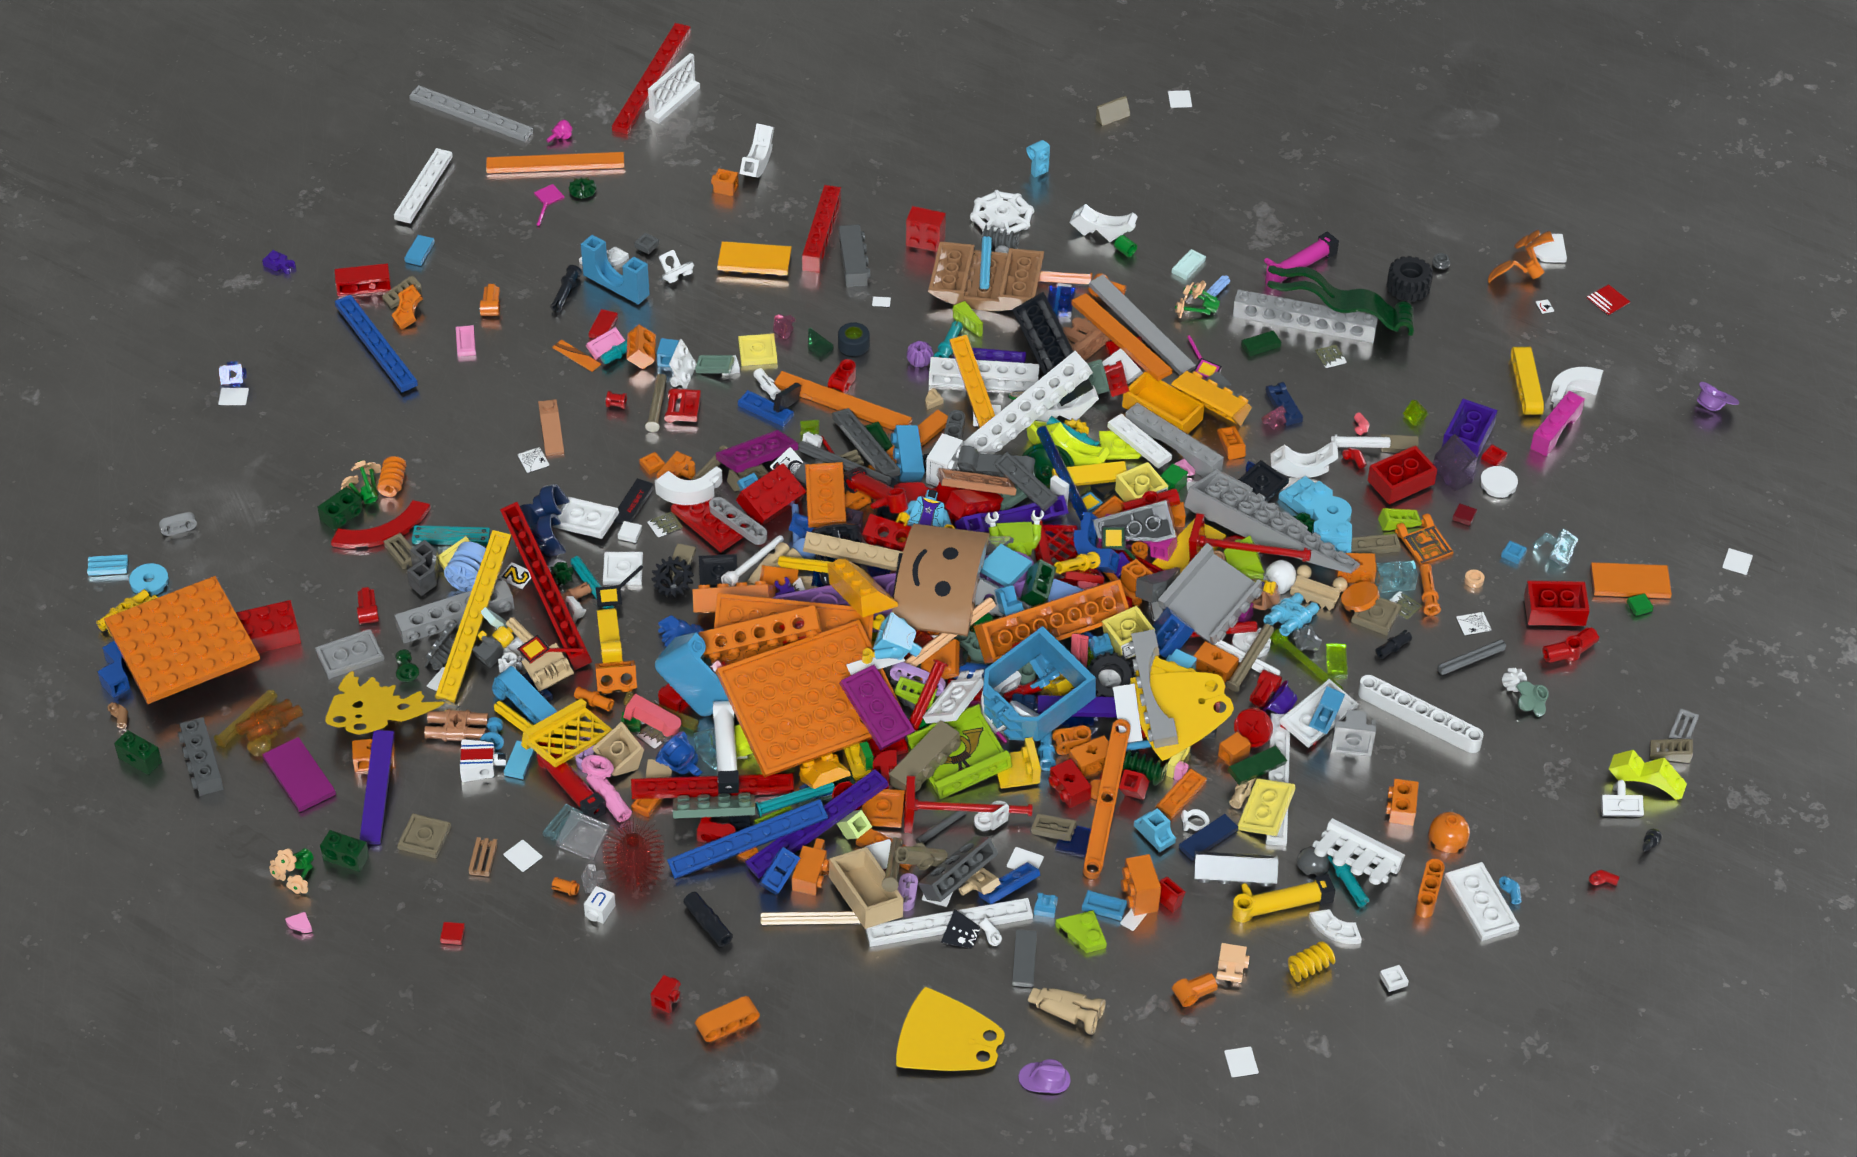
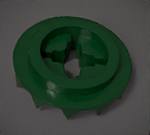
(576, 190)

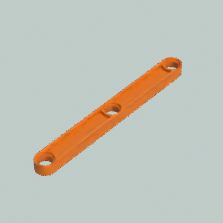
(1104, 810)

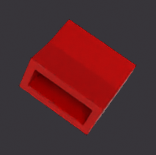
(1171, 894)

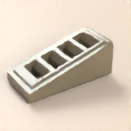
(397, 289)
(733, 477)
(1683, 746)

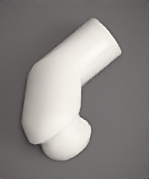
(992, 934)

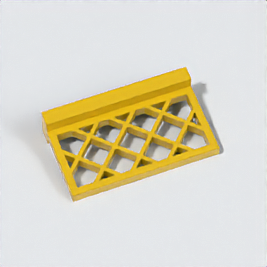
(556, 724)

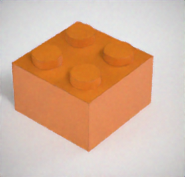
(1141, 885)

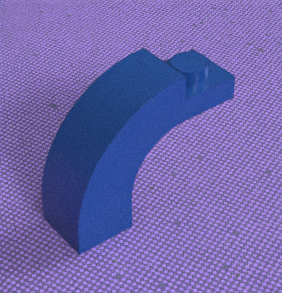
(1086, 542)

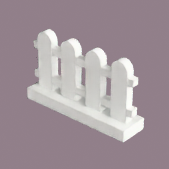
(1365, 847)

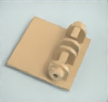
(548, 669)

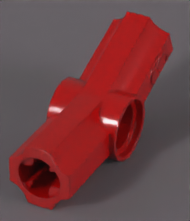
(1571, 647)

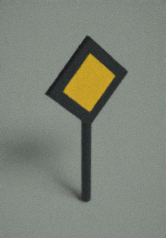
(612, 594)

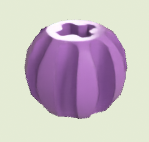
(919, 354)

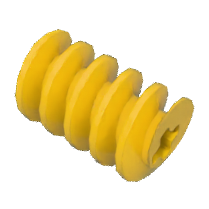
(1309, 960)

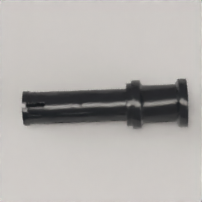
(568, 282)

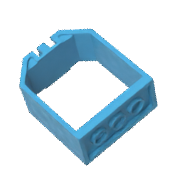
(1060, 658)

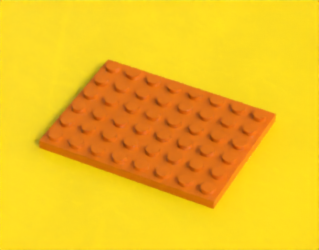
(793, 698)

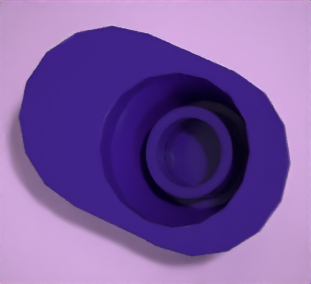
(1282, 700)

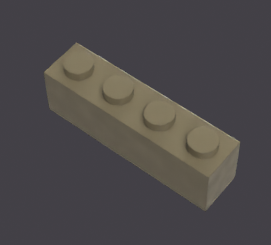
(926, 756)

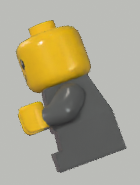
(493, 646)

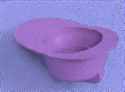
(1714, 399)
(1045, 1077)

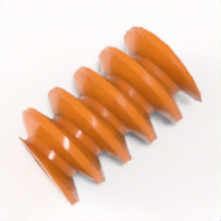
(391, 476)

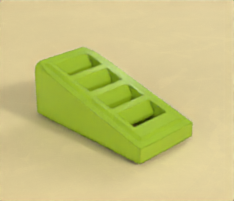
(968, 318)
(1391, 517)
(916, 686)

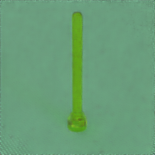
(1278, 639)

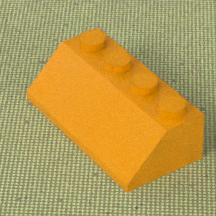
(1214, 398)
(858, 588)

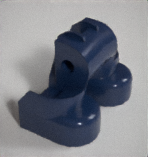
(542, 516)

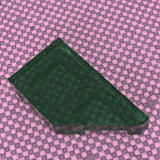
(818, 344)

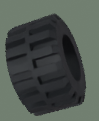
(1409, 278)
(1114, 663)

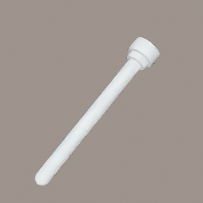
(732, 577)

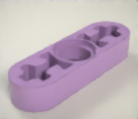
(914, 671)

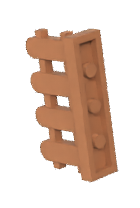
(1086, 344)

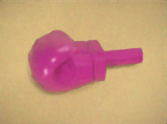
(561, 130)

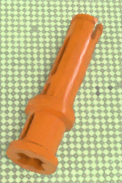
(1429, 595)

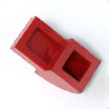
(885, 763)

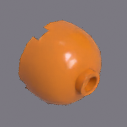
(1449, 832)

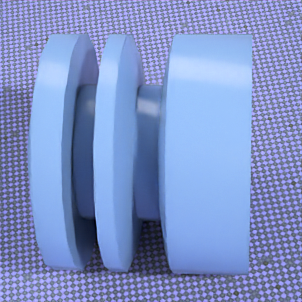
(464, 566)

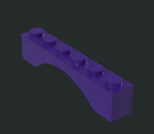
(1020, 514)

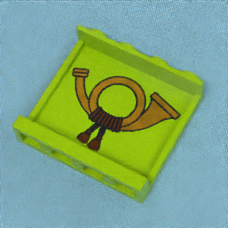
(973, 761)

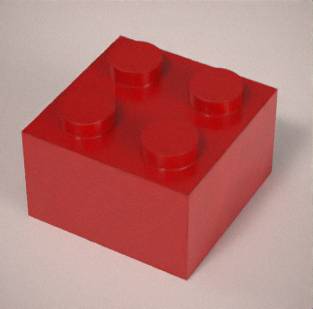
(925, 228)

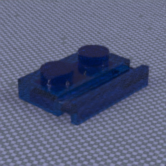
(1061, 300)

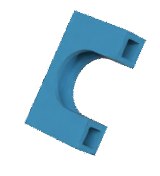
(633, 282)

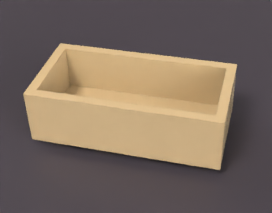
(860, 883)

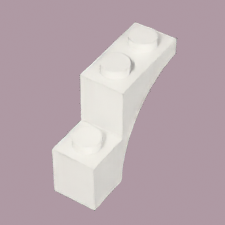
(1111, 227)
(1074, 409)

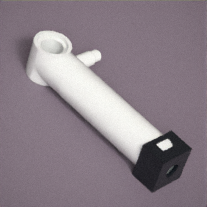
(725, 747)

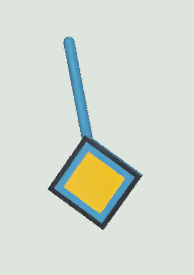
(1091, 501)

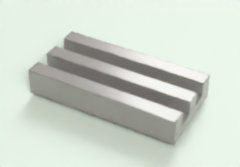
(1688, 714)

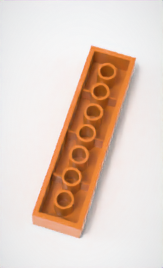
(1060, 617)

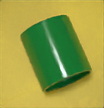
(1125, 245)

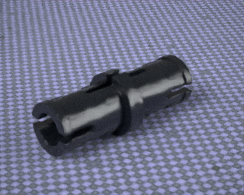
(1393, 644)

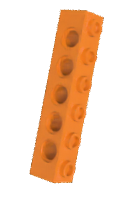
(769, 624)

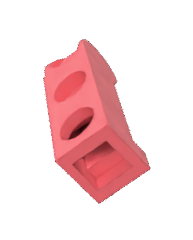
(652, 715)

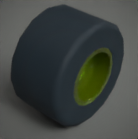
(853, 339)

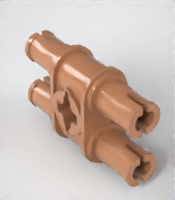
(455, 725)

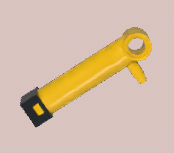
(1249, 905)

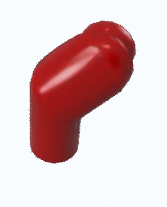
(1355, 454)
(1602, 876)

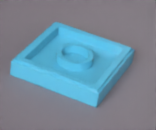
(1005, 565)

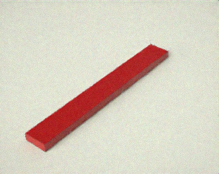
(693, 786)

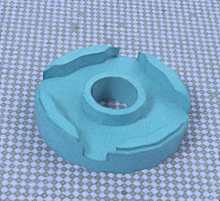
(146, 571)

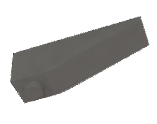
(1144, 523)

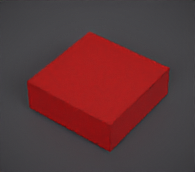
(1494, 455)
(452, 933)

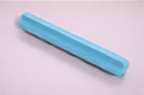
(985, 262)

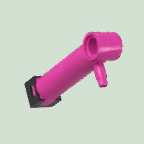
(1325, 246)

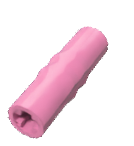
(612, 798)

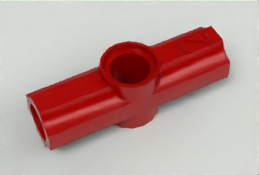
(1152, 497)

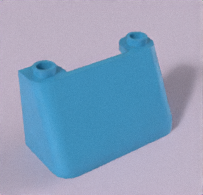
(689, 674)

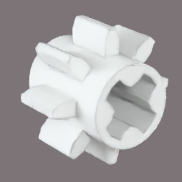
(509, 659)
(1513, 678)

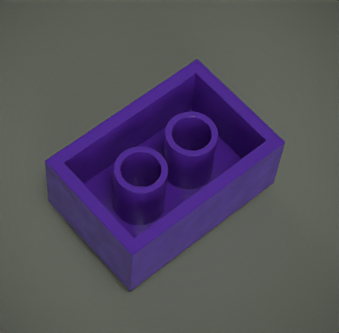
(1472, 425)

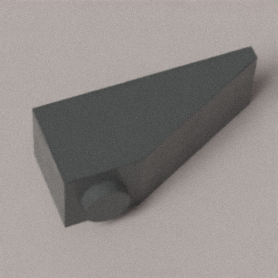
(1154, 585)

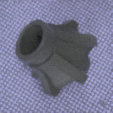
(1306, 639)

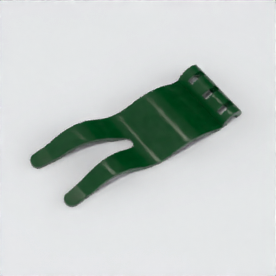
(1347, 300)

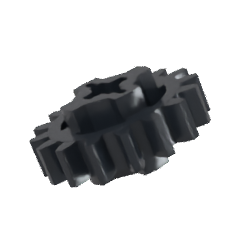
(680, 577)

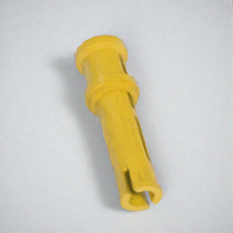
(1081, 562)

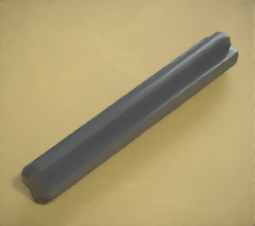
(1471, 657)

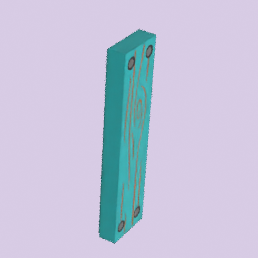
(450, 535)

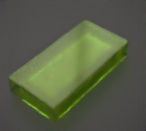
(1336, 660)

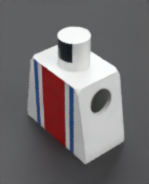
(479, 760)

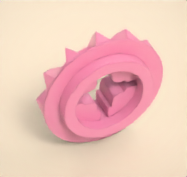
(590, 764)

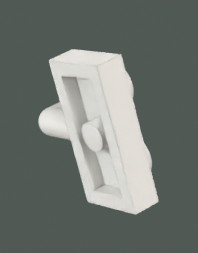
(1622, 804)

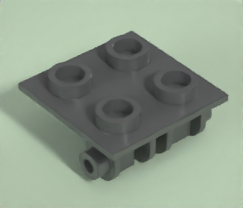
(441, 649)

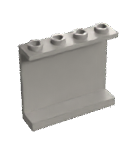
(1210, 595)

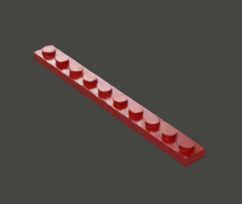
(655, 70)

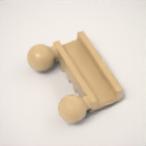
(1316, 591)

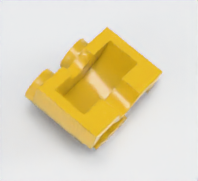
(1059, 686)

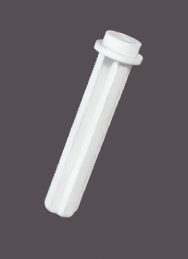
(1372, 442)

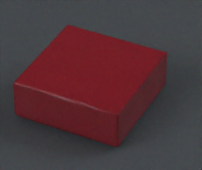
(1464, 514)

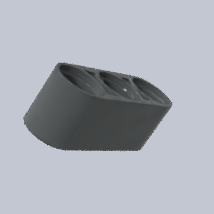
(955, 424)

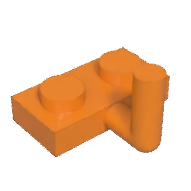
(678, 466)

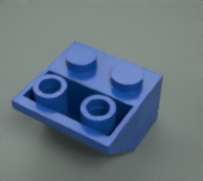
(1171, 632)

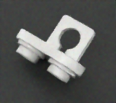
(671, 274)
(988, 820)

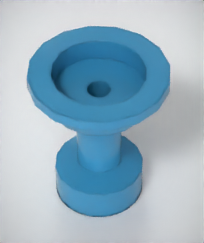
(494, 725)

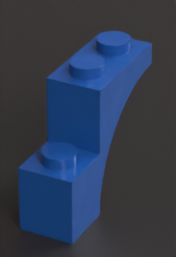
(113, 676)

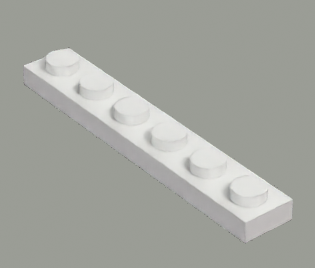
(423, 185)

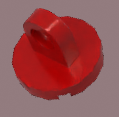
(1254, 725)

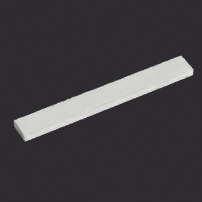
(1280, 738)
(937, 923)

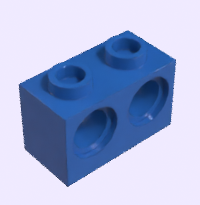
(779, 870)

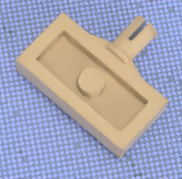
(981, 881)

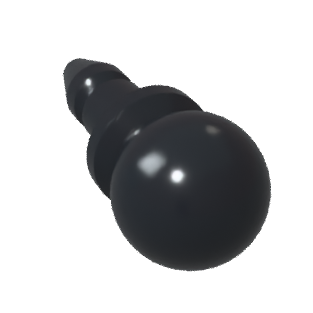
(1651, 839)

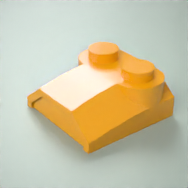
(822, 771)

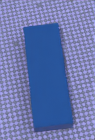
(764, 408)
(1011, 882)

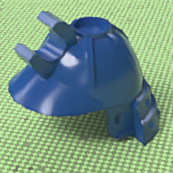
(679, 755)

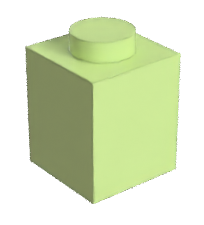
(854, 825)

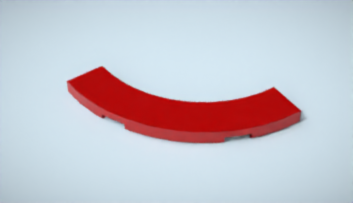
(376, 536)

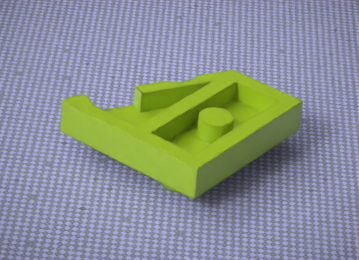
(1084, 930)

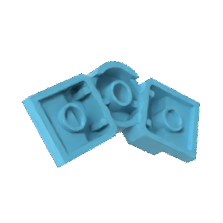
(1330, 513)

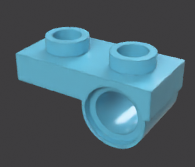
(1039, 154)

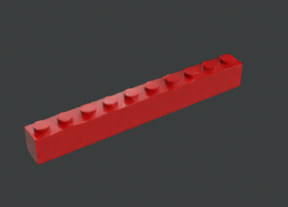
(545, 584)

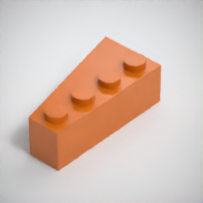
(705, 597)

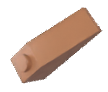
(551, 427)

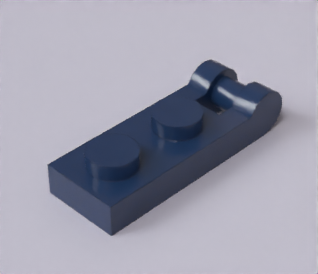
(1292, 412)

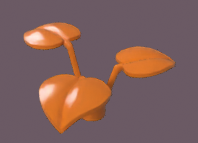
(1532, 265)

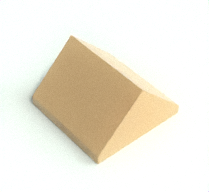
(620, 749)

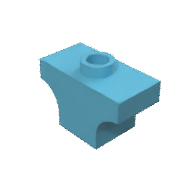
(1156, 829)

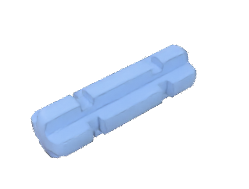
(1218, 286)

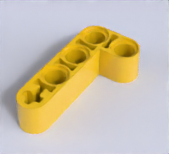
(609, 635)

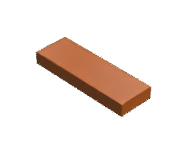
(1181, 794)

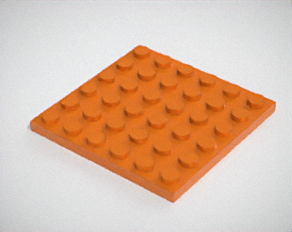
(181, 639)

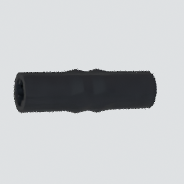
(708, 919)

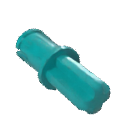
(615, 352)

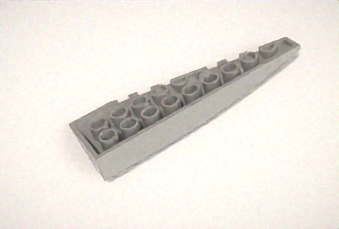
(1247, 514)

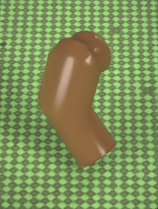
(120, 713)

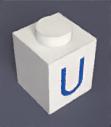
(599, 905)

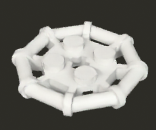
(1010, 211)

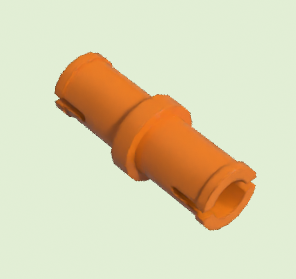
(594, 698)

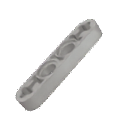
(735, 522)

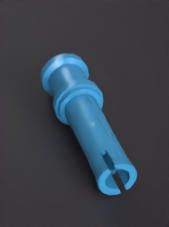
(1046, 752)

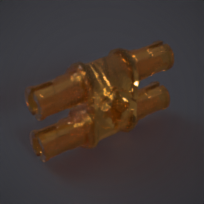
(269, 720)

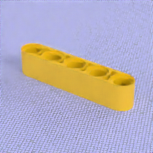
(1527, 380)

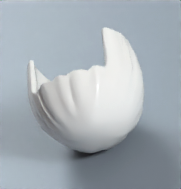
(1283, 574)

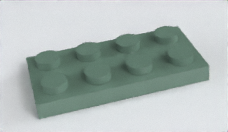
(713, 806)

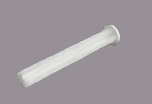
(1258, 665)

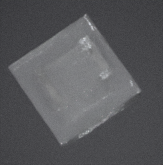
(592, 878)

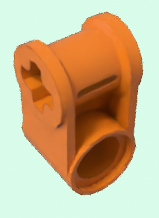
(1071, 738)

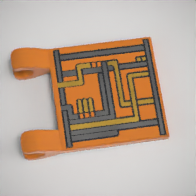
(1425, 544)

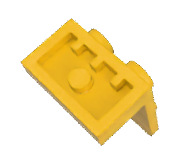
(1024, 768)

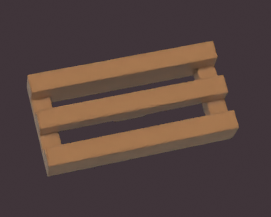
(485, 843)

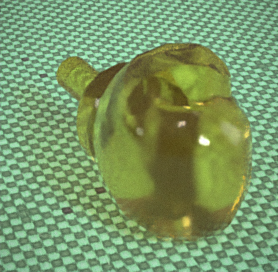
(261, 744)

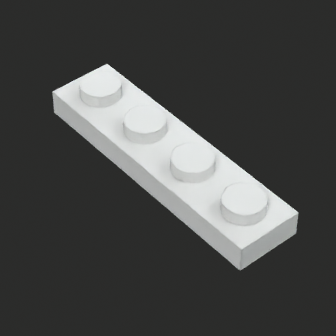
(1139, 441)

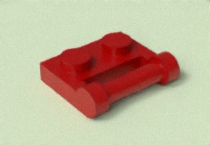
(688, 406)

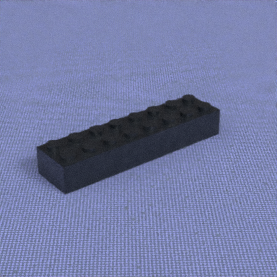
(1047, 339)

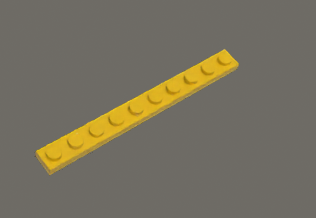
(472, 617)

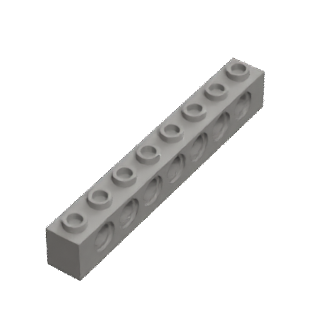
(1304, 316)

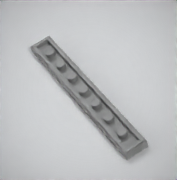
(471, 113)
(1141, 325)

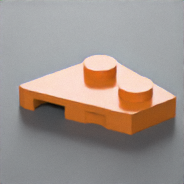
(949, 655)

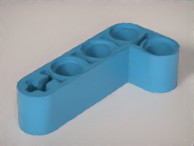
(522, 694)

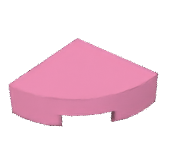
(1186, 466)
(1180, 770)
(299, 922)

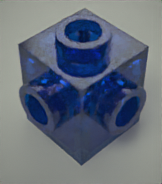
(225, 374)

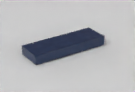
(1208, 836)

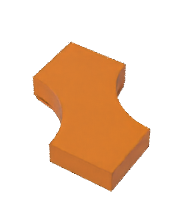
(405, 314)

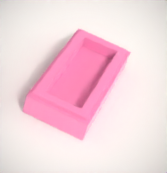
(465, 341)
(604, 343)

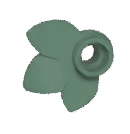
(1532, 697)

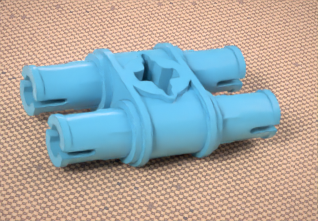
(1291, 614)

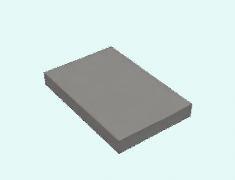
(349, 653)

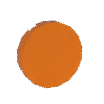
(1360, 596)

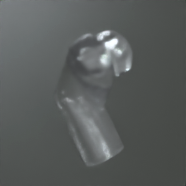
(447, 705)

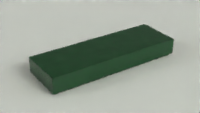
(1257, 765)

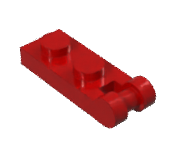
(1116, 379)

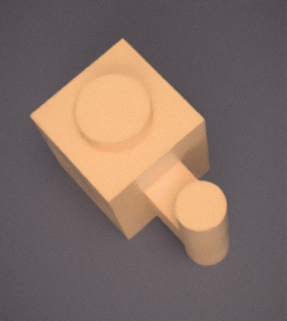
(1232, 962)

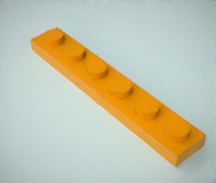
(972, 379)

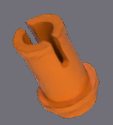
(566, 886)

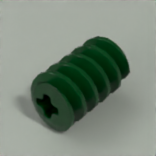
(1150, 770)

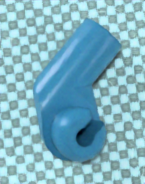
(1512, 888)

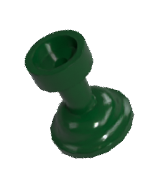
(406, 671)

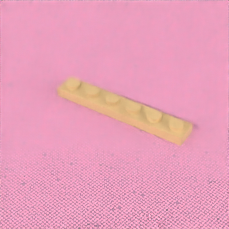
(851, 550)

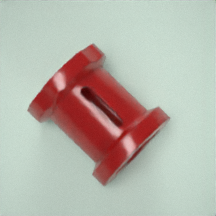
(618, 400)

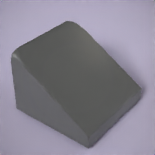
(1219, 379)

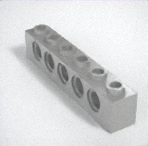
(438, 615)

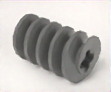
(1001, 238)

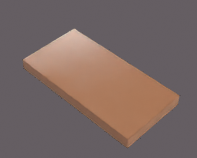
(976, 481)

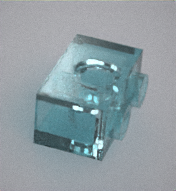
(1396, 576)

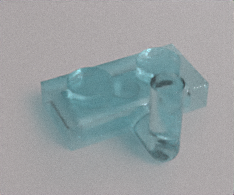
(1562, 546)

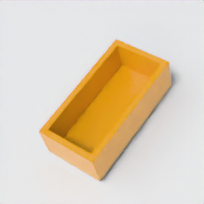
(1165, 402)

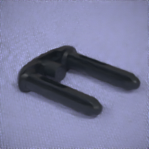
(838, 530)

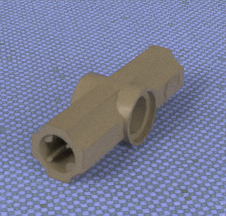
(920, 856)

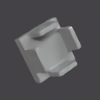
(1354, 734)

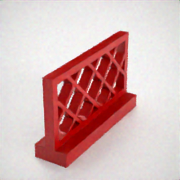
(1043, 551)

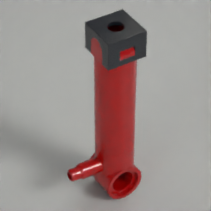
(858, 481)
(589, 802)

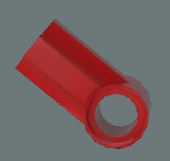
(367, 607)
(1266, 685)

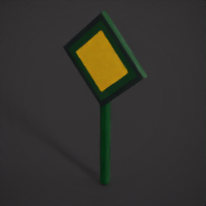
(1115, 538)

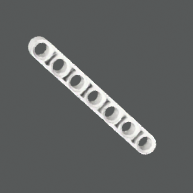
(1420, 714)

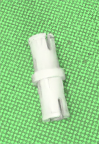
(766, 383)

